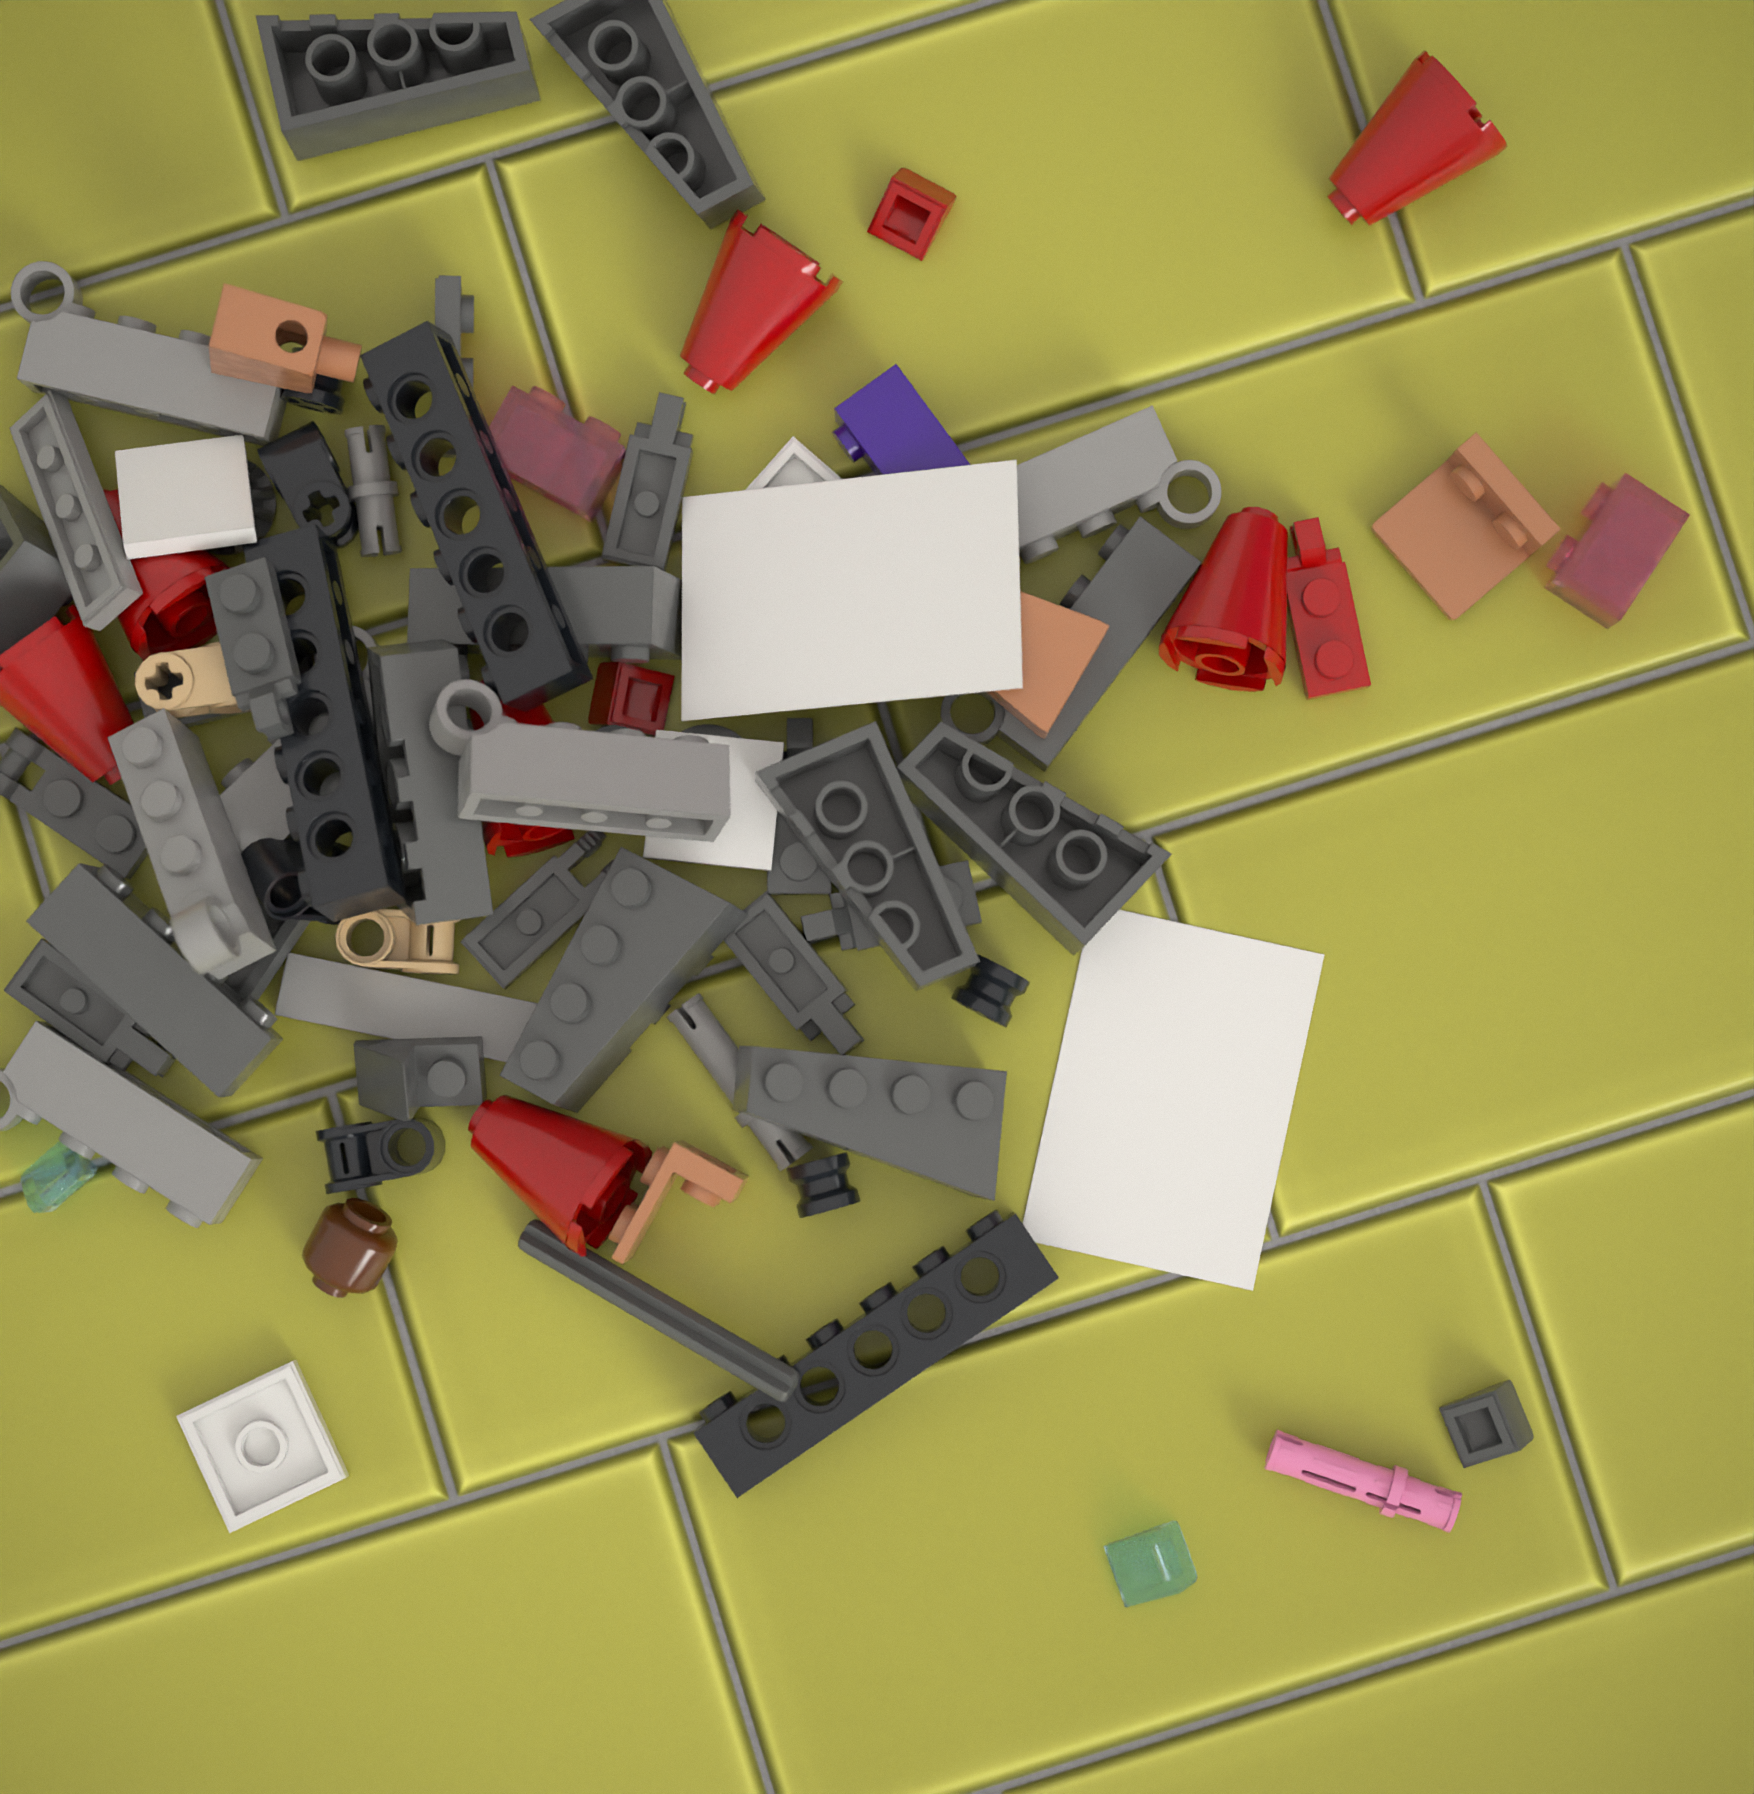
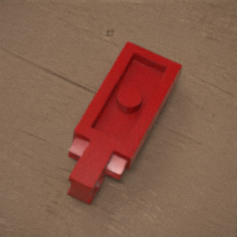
(1323, 616)

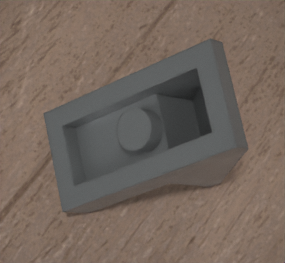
(419, 1072)

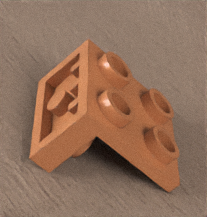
(1464, 528)
(705, 1180)

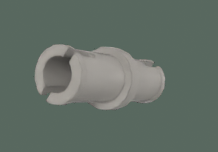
(373, 491)

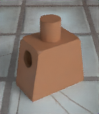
(253, 329)
(1054, 657)

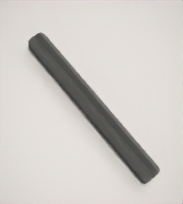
(662, 1313)

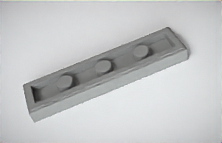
(75, 511)
(398, 1005)

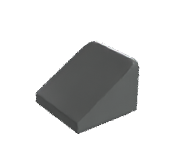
(1487, 1424)

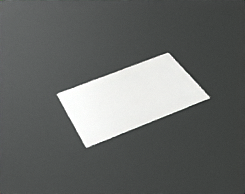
(851, 591)
(1172, 1098)

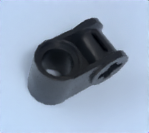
(309, 479)
(274, 876)
(368, 1153)

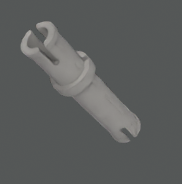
(720, 1058)

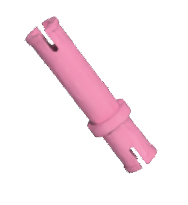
(1376, 1485)

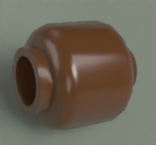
(350, 1247)

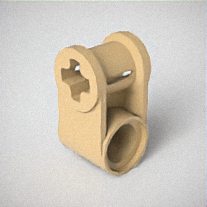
(203, 677)
(404, 944)

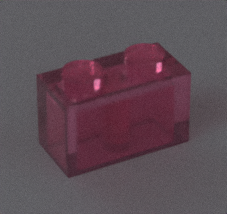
(556, 453)
(1615, 549)

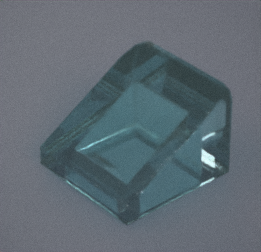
(55, 1178)
(1151, 1564)

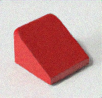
(911, 213)
(630, 697)

